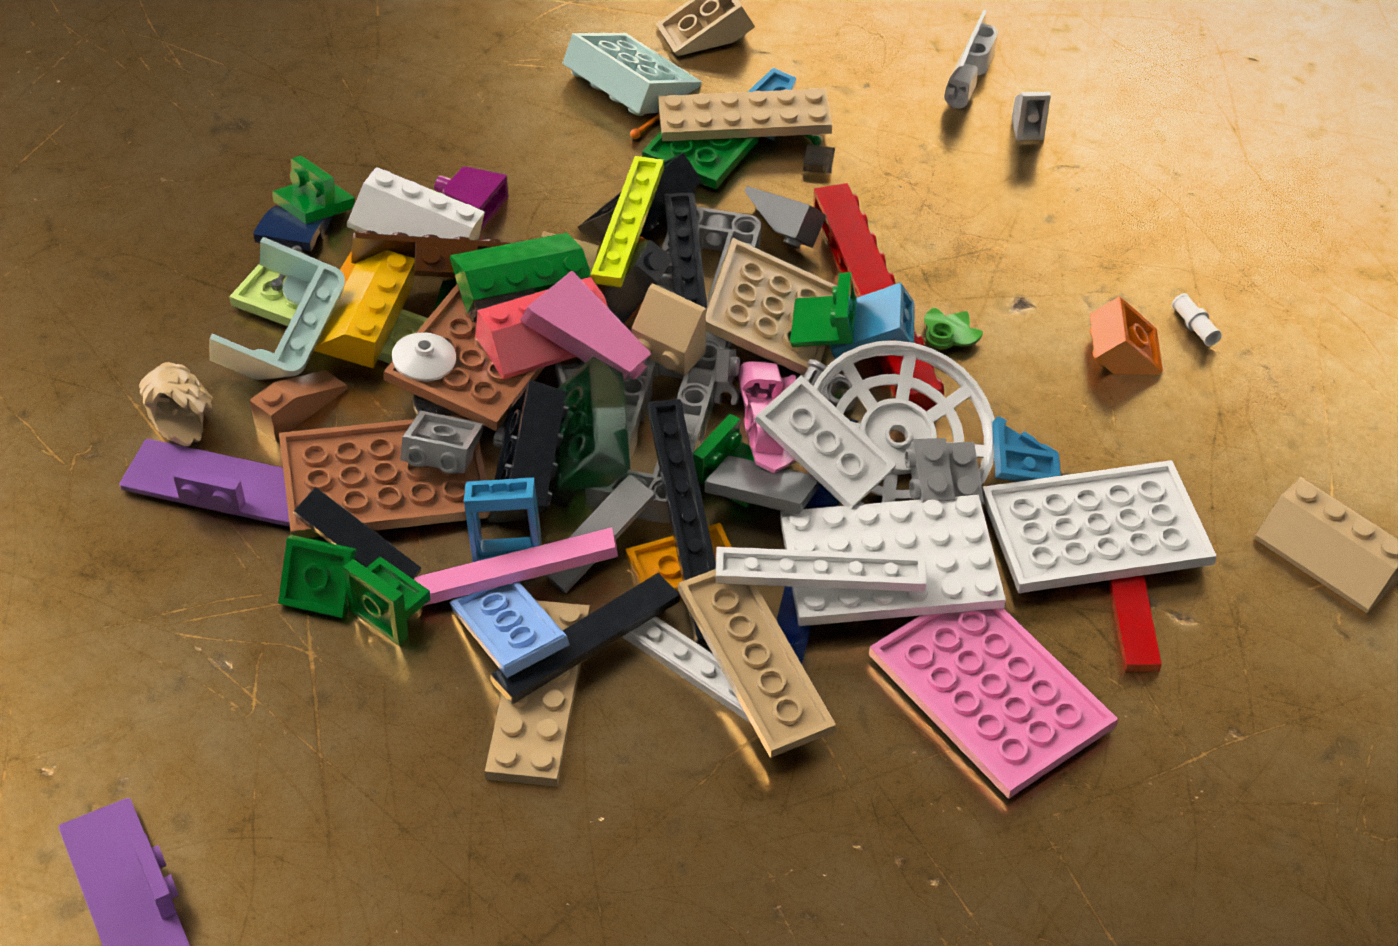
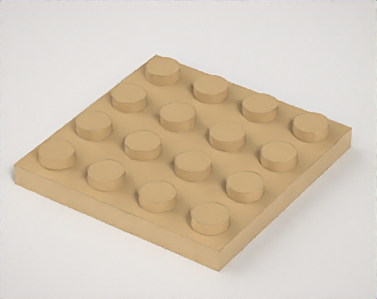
(756, 305)

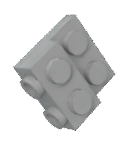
(440, 442)
(942, 470)

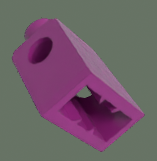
(477, 188)

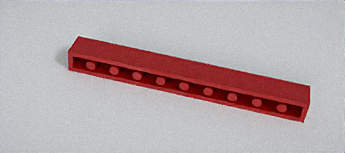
(857, 252)

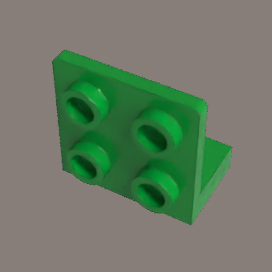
(826, 318)
(717, 446)

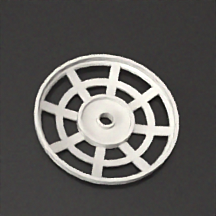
(905, 415)

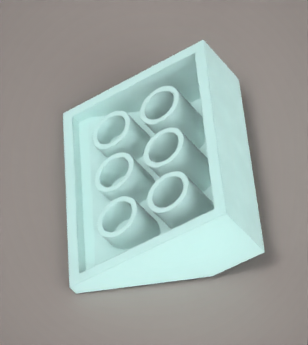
(626, 70)

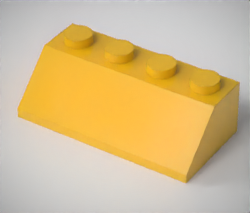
(368, 308)

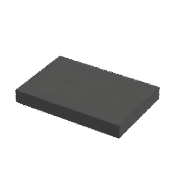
(749, 483)

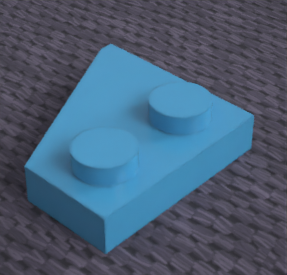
(1021, 455)

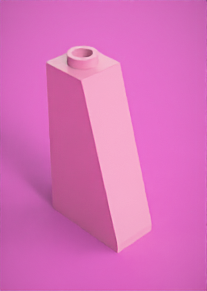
(585, 327)

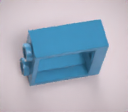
(500, 496)

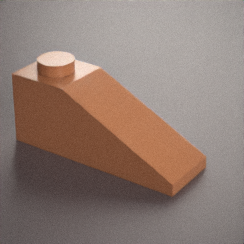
(293, 401)

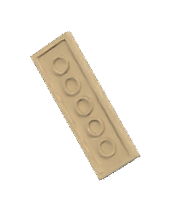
(744, 114)
(757, 663)
(534, 731)

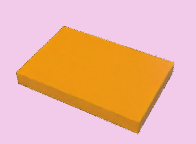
(662, 557)

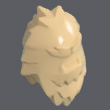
(175, 402)

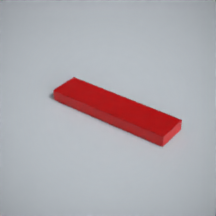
(1135, 624)

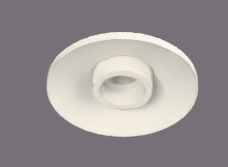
(424, 357)

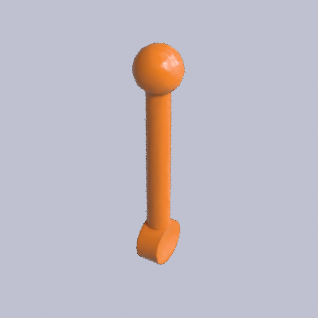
(636, 133)

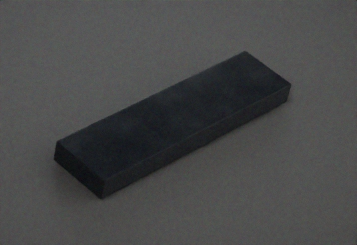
(344, 529)

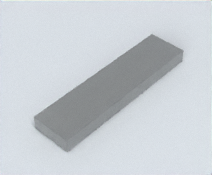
(615, 511)

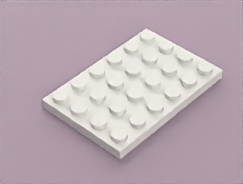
(1097, 526)
(949, 534)

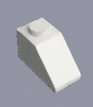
(1031, 115)

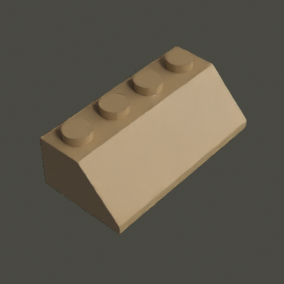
(1332, 544)

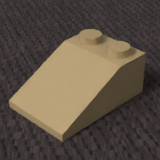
(704, 25)

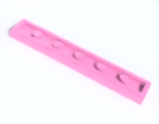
(519, 565)

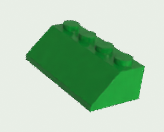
(517, 267)

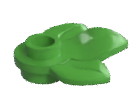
(950, 329)

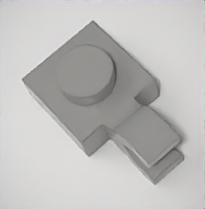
(726, 369)

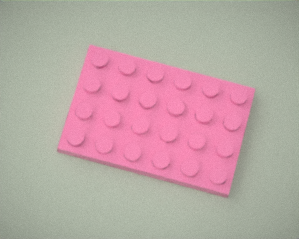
(994, 693)

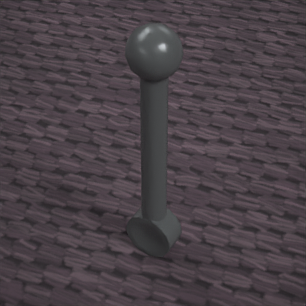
(277, 284)

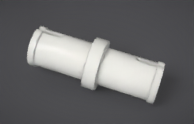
(1196, 319)

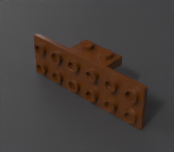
(429, 251)

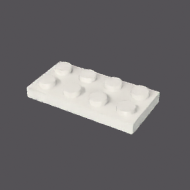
(825, 442)

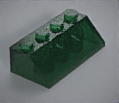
(594, 429)

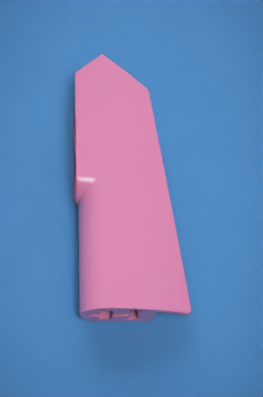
(759, 387)

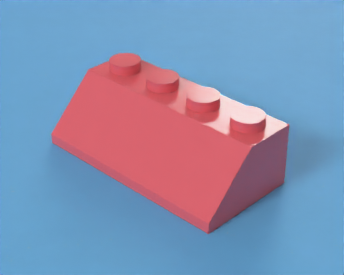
(512, 344)

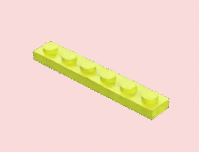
(627, 221)

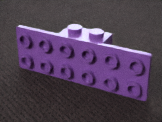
(208, 481)
(123, 878)

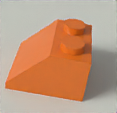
(1125, 340)

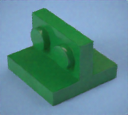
(312, 193)
(315, 576)
(384, 597)

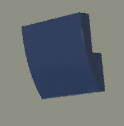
(288, 230)

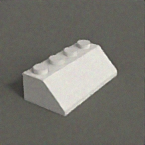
(399, 205)

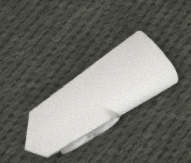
(972, 62)

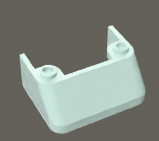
(314, 289)

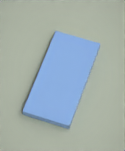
(510, 626)

